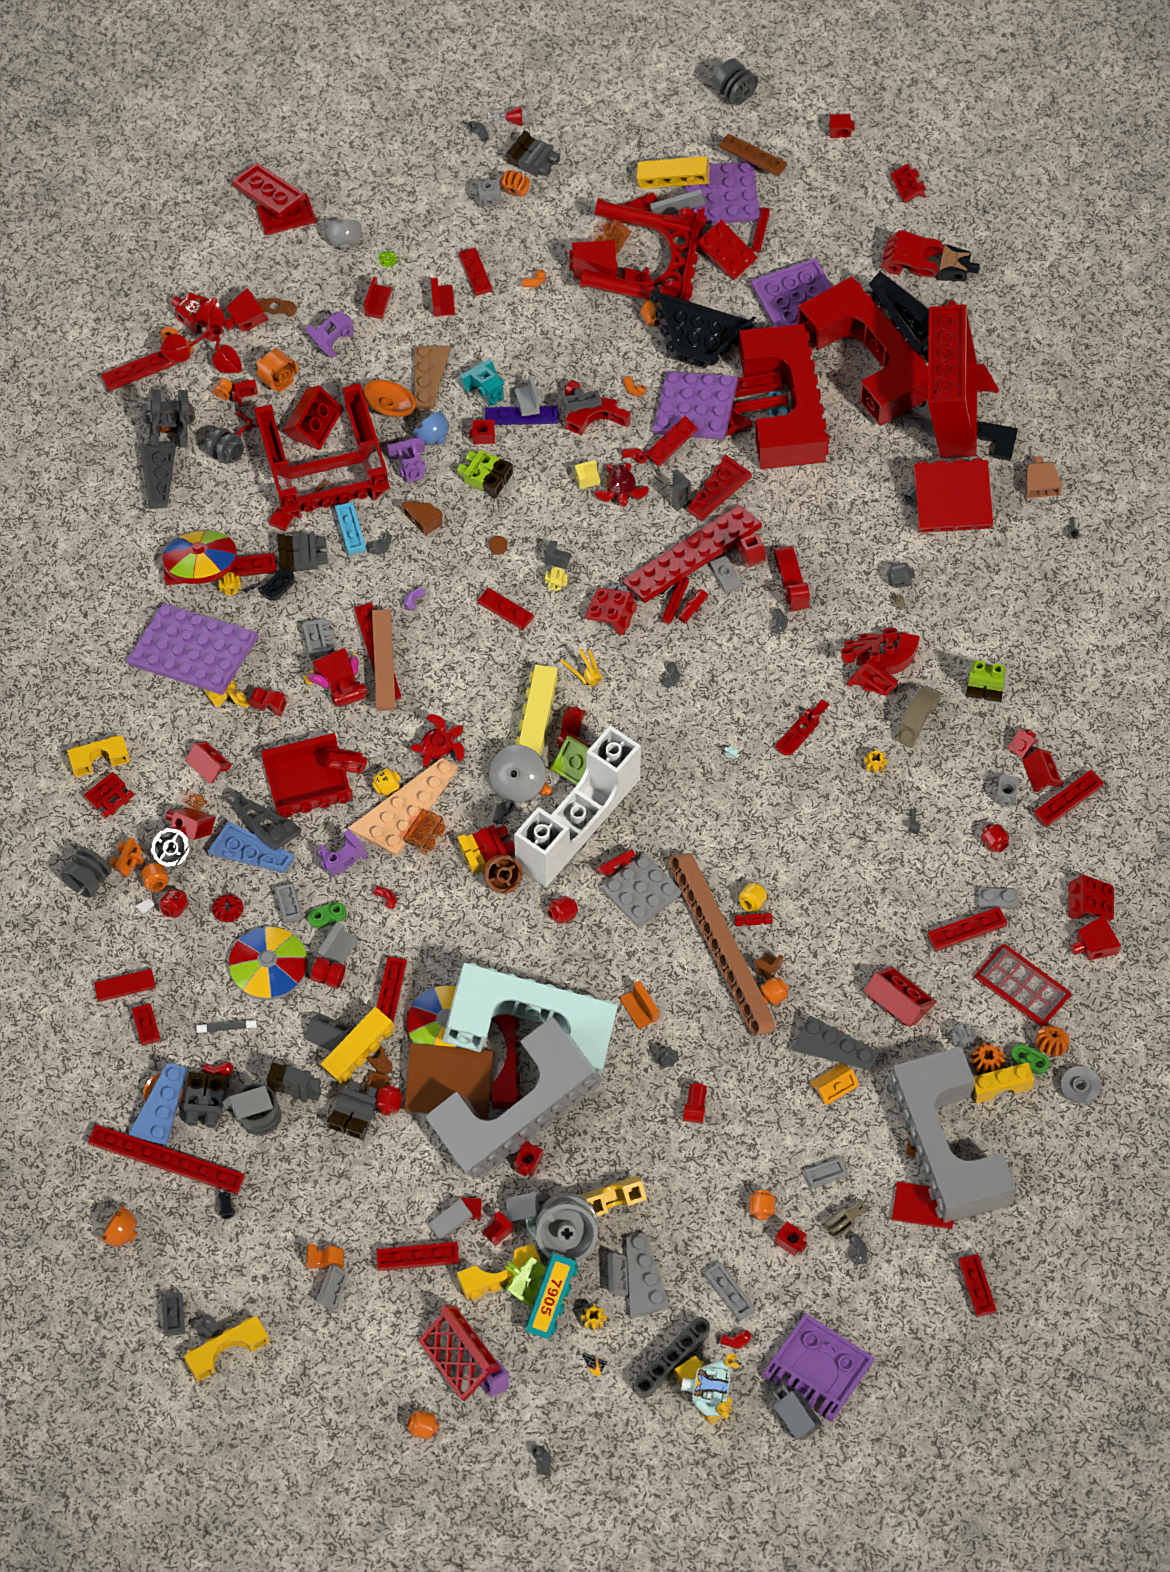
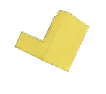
(587, 474)

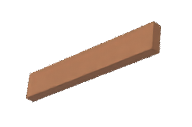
(383, 660)

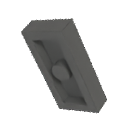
(173, 1314)

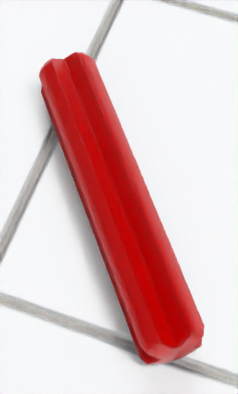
(760, 229)
(762, 403)
(675, 600)

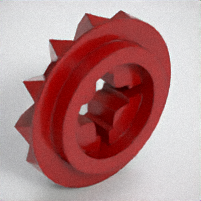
(233, 912)

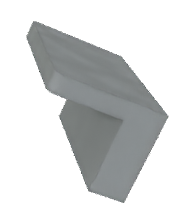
(528, 398)
(337, 944)
(249, 1102)
(524, 1206)

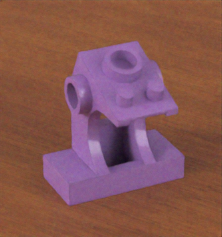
(325, 340)
(411, 463)
(346, 857)

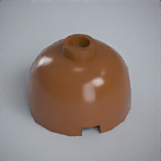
(503, 873)

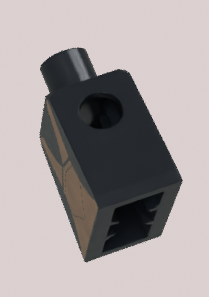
(956, 264)

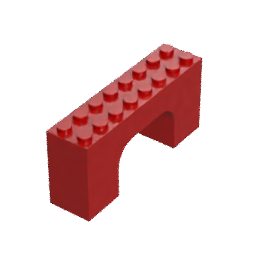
(850, 312)
(801, 434)

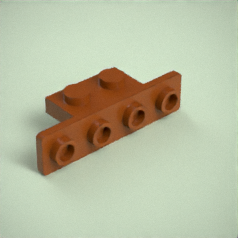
(753, 155)

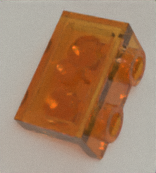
(615, 231)
(425, 831)

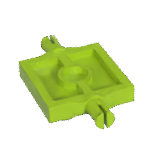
(526, 1280)

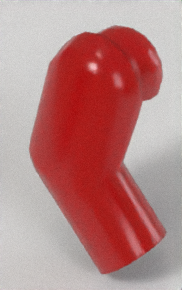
(389, 896)

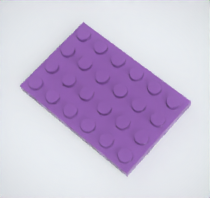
(192, 648)

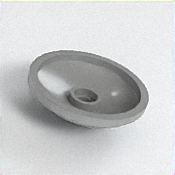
(529, 778)

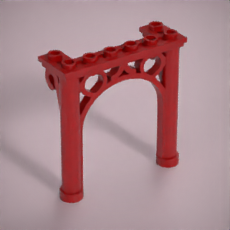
(682, 225)

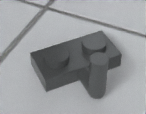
(581, 400)

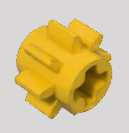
(229, 584)
(875, 761)
(593, 1323)

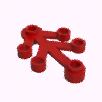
(868, 642)

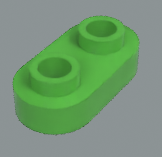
(327, 915)
(1031, 1056)

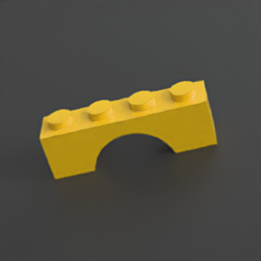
(477, 1282)
(248, 1334)

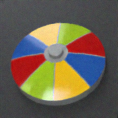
(268, 963)
(429, 1016)

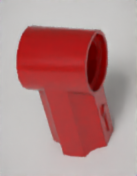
(695, 1108)

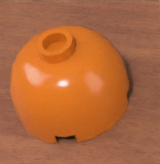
(120, 1228)

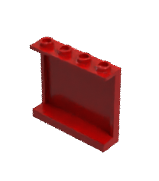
(953, 495)
(300, 778)

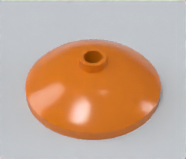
(389, 398)

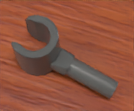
(1073, 529)
(914, 827)

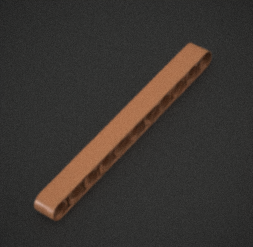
(722, 944)

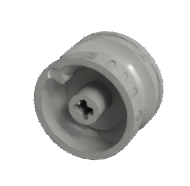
(567, 1226)

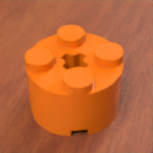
(277, 365)

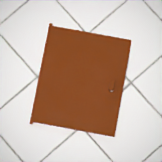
(442, 1071)

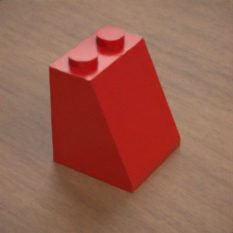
(593, 256)

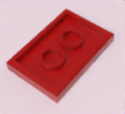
(296, 217)
(915, 1206)

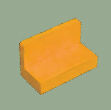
(835, 1083)

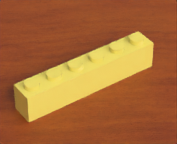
(538, 707)

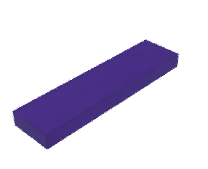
(513, 416)

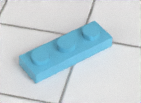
(350, 528)

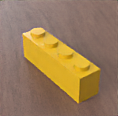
(673, 172)
(358, 1045)

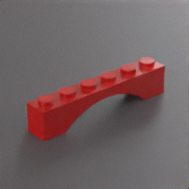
(504, 1086)

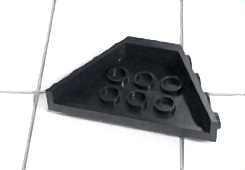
(904, 309)
(695, 331)

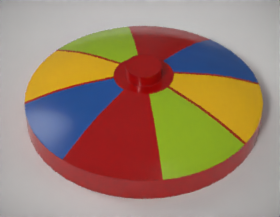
(200, 557)

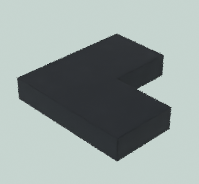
(1002, 436)

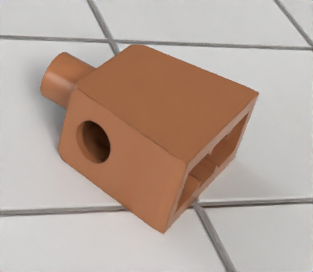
(1042, 479)

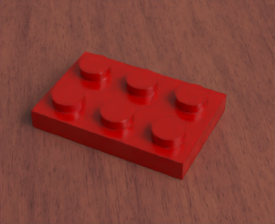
(727, 250)

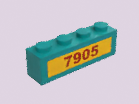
(551, 1295)

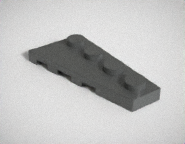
(158, 470)
(831, 1044)

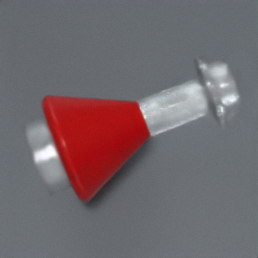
(515, 116)

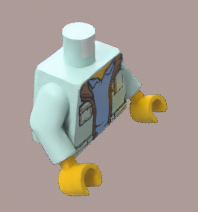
(712, 1386)

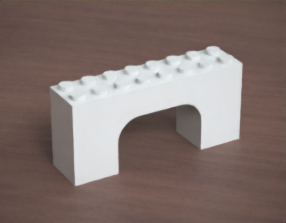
(550, 841)

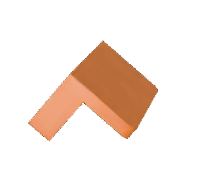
(640, 1006)

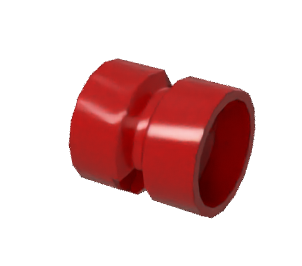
(328, 972)

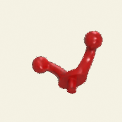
(249, 422)

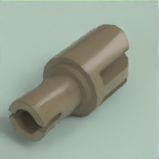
(845, 1218)

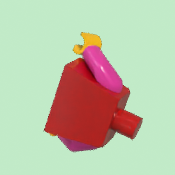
(334, 671)

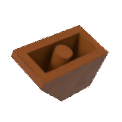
(423, 515)

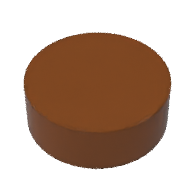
(498, 545)

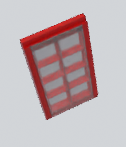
(1023, 985)

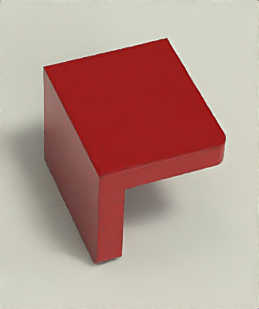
(498, 1229)

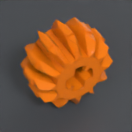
(514, 183)
(1052, 1040)
(987, 1051)

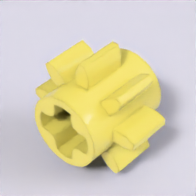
(556, 578)

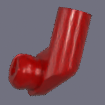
(636, 454)
(223, 1069)
(737, 1341)

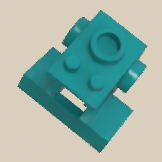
(487, 381)

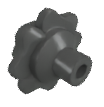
(667, 1057)

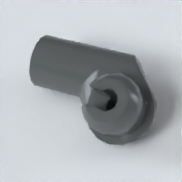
(503, 809)

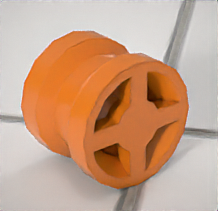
(223, 389)

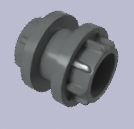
(224, 445)

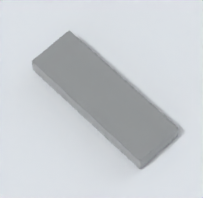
(674, 204)
(729, 1291)

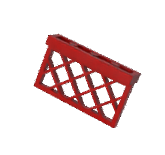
(467, 1338)

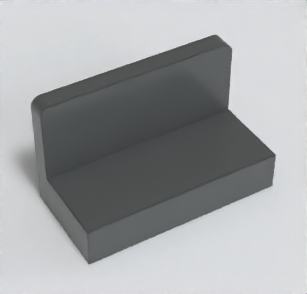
(681, 490)
(326, 1032)

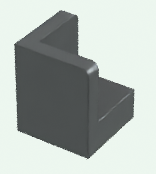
(556, 557)

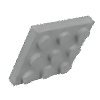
(641, 890)

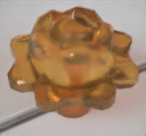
(196, 801)

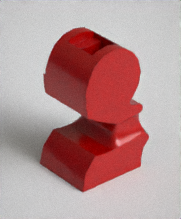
(262, 699)

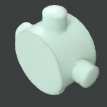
(731, 752)

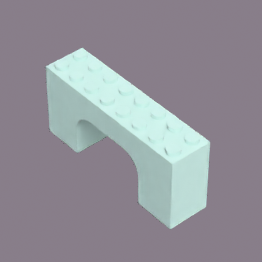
(488, 993)

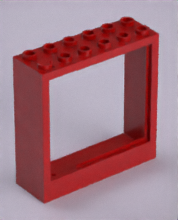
(952, 381)

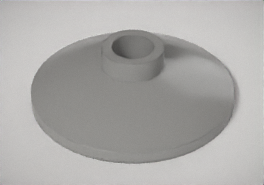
(1080, 1076)

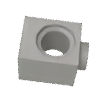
(1010, 784)

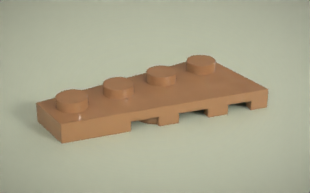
(429, 371)

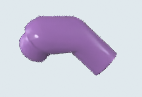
(411, 597)

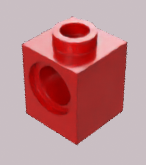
(840, 125)
(485, 426)
(531, 1152)
(790, 1231)

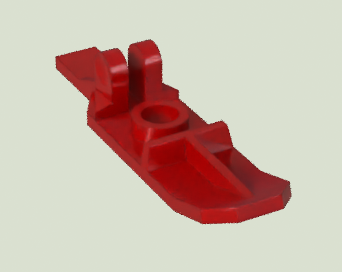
(796, 735)

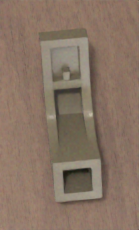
(917, 714)

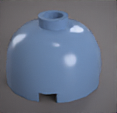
(433, 429)

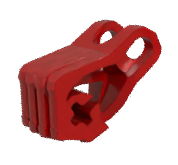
(911, 252)

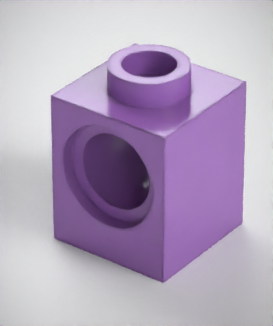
(496, 1382)

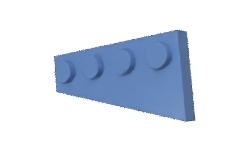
(245, 847)
(159, 1111)

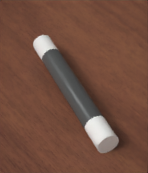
(226, 1026)

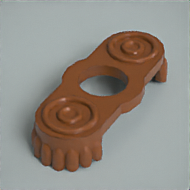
(286, 307)
(382, 1063)

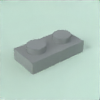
(1002, 898)

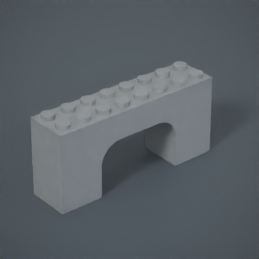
(562, 1082)
(956, 1184)

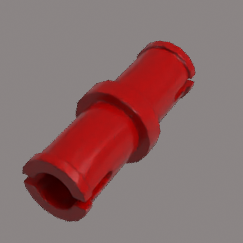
(692, 606)

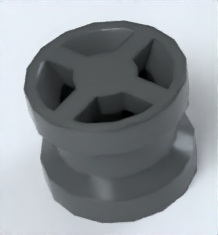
(208, 1327)

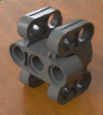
(182, 415)

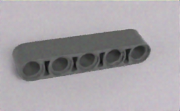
(677, 1349)

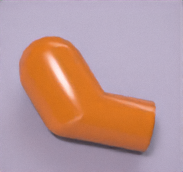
(536, 280)
(637, 391)

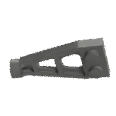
(275, 837)

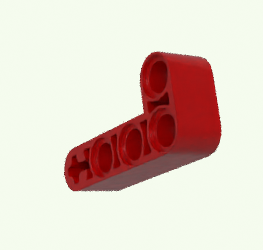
(796, 590)

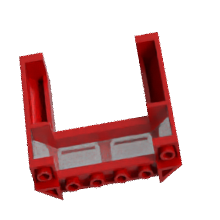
(343, 476)

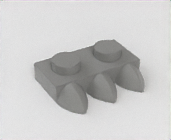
(316, 637)

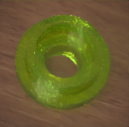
(388, 262)

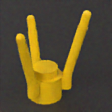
(591, 675)

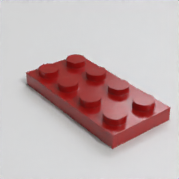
(268, 189)

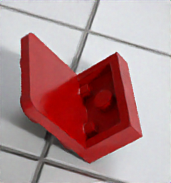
(612, 607)
(1090, 897)

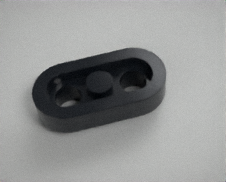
(276, 584)

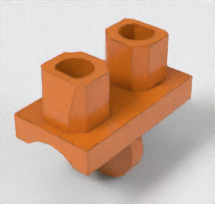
(129, 857)

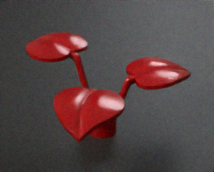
(209, 315)

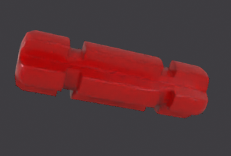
(753, 919)

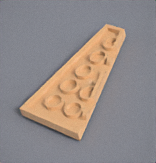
(394, 816)

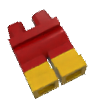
(484, 845)

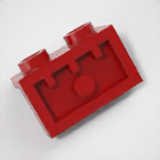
(908, 183)

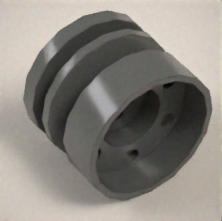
(735, 81)
(85, 870)
(267, 1121)

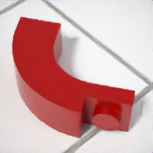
(579, 420)
(751, 550)
(903, 656)

